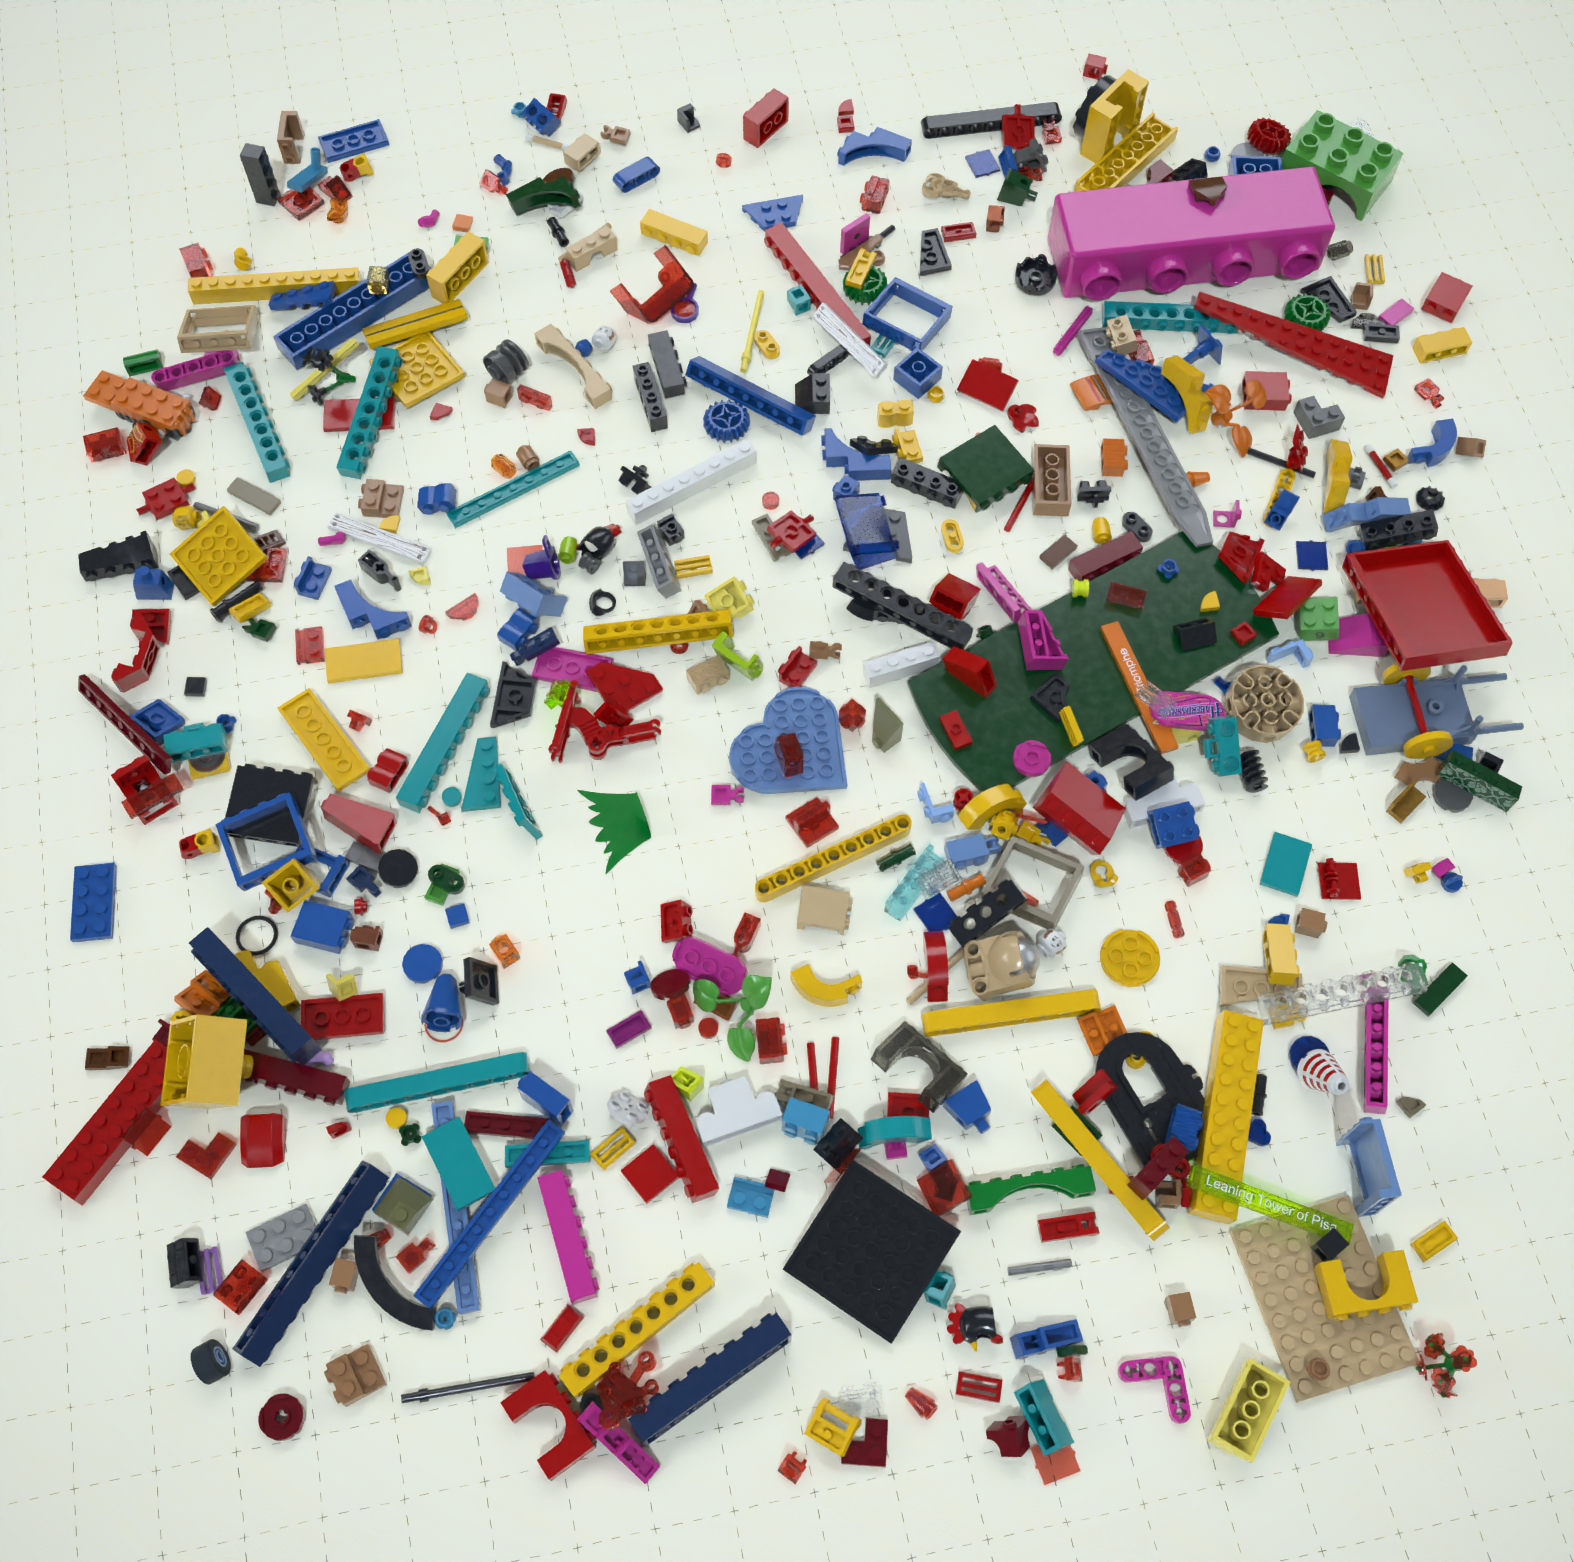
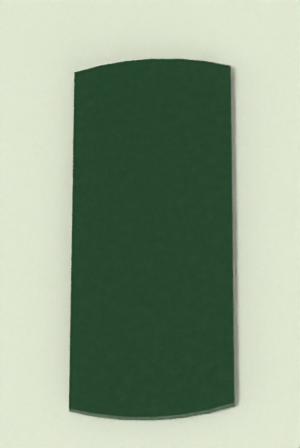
(1096, 684)

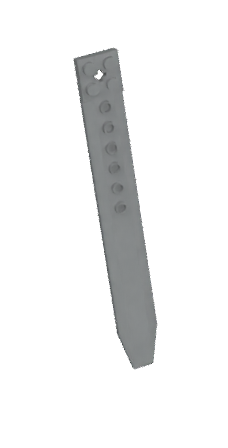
(1152, 446)

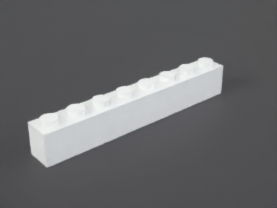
(691, 481)

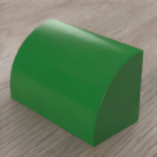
(143, 362)

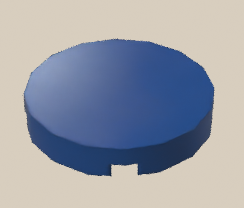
(422, 963)

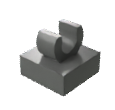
(1356, 477)

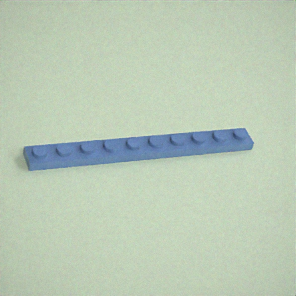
(466, 1282)

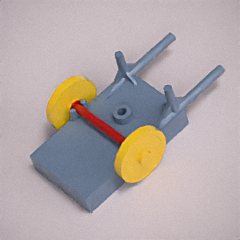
(1419, 714)

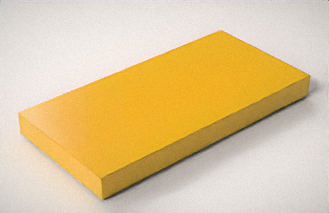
(363, 660)

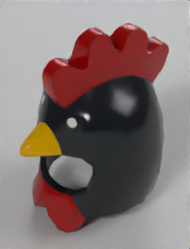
(601, 537)
(973, 1323)

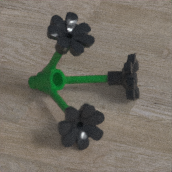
(321, 361)

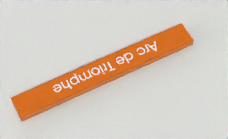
(1135, 680)

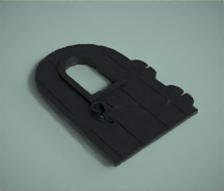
(1125, 1104)

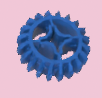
(717, 426)

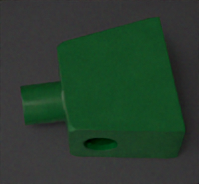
(1016, 189)

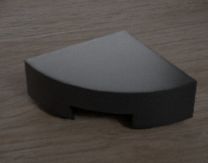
(1350, 744)

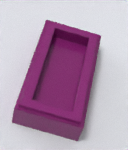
(628, 1029)

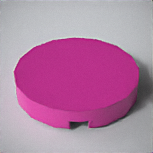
(1031, 758)

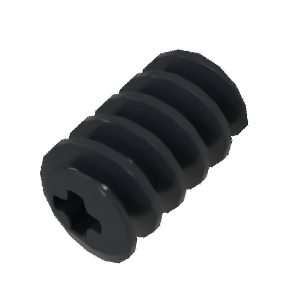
(1252, 773)

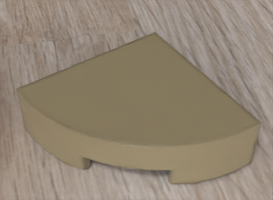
(1410, 1105)

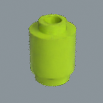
(567, 550)

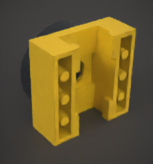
(1109, 108)

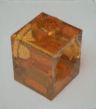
(508, 957)

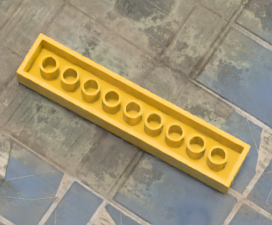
(1227, 1109)

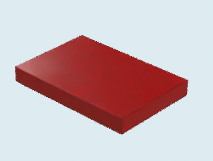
(987, 385)

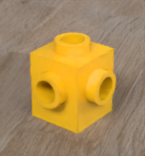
(1004, 825)

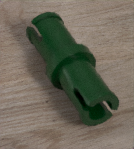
(896, 858)

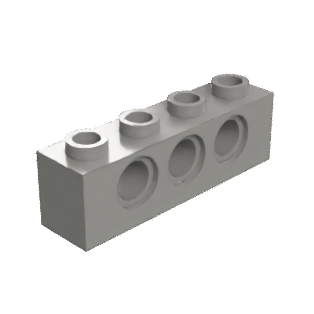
(659, 561)

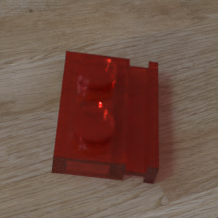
(310, 645)

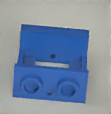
(338, 868)

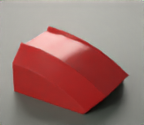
(262, 1140)

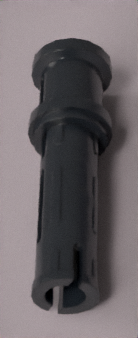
(223, 609)

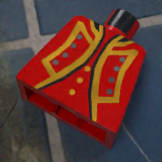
(142, 443)

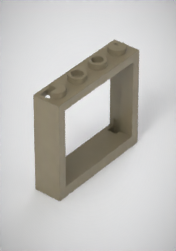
(1054, 859)

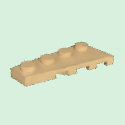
(1246, 984)

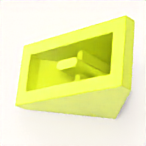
(688, 1083)

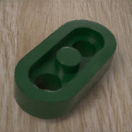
(445, 878)

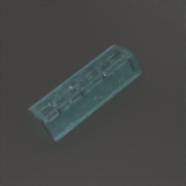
(907, 891)

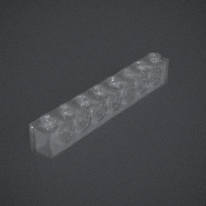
(1415, 984)

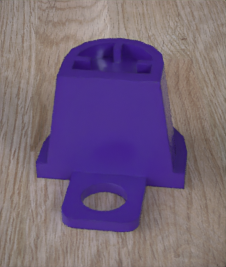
(543, 563)

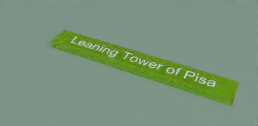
(1266, 1203)

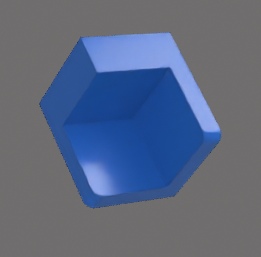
(637, 978)

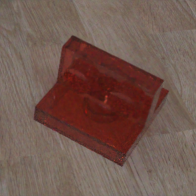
(812, 822)

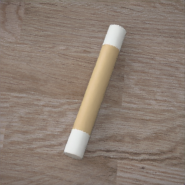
(547, 142)

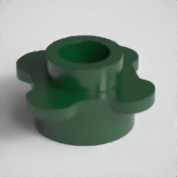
(985, 631)
(405, 1130)

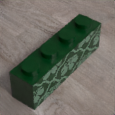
(1479, 780)

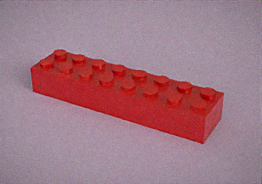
(99, 1142)

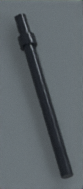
(425, 1394)

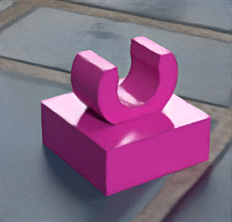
(895, 1150)

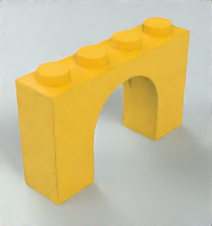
(1342, 1302)

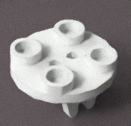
(627, 1109)

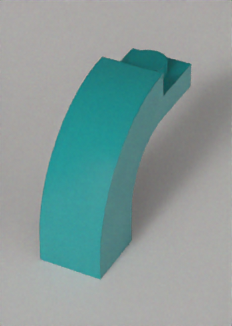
(895, 1129)

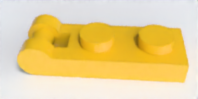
(860, 268)

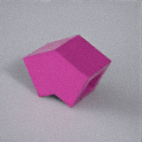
(1443, 867)

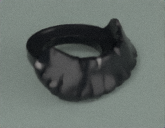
(597, 594)

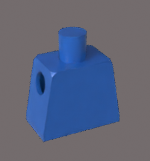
(152, 584)
(969, 1107)

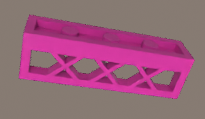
(1002, 596)

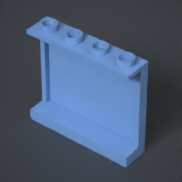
(1372, 1165)

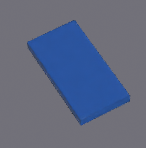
(353, 140)

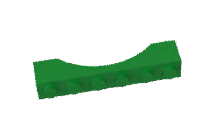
(1071, 1182)

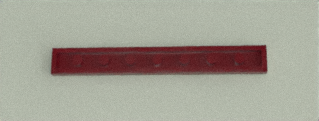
(124, 724)

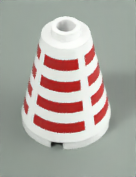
(1322, 1073)

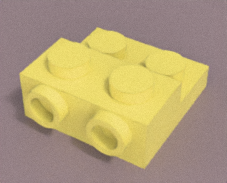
(731, 596)

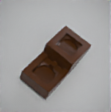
(107, 1058)

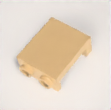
(824, 909)

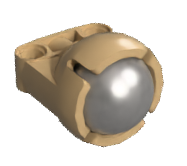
(1002, 964)

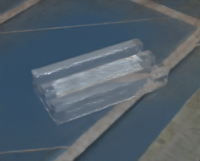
(1157, 697)

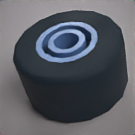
(210, 1361)

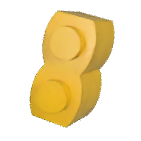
(895, 413)

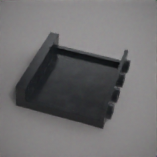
(258, 785)

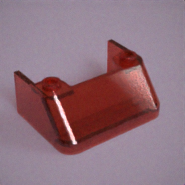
(675, 287)

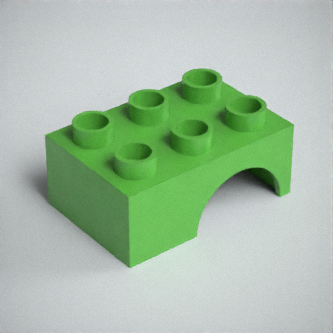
(1344, 159)

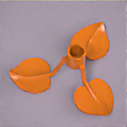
(1221, 399)

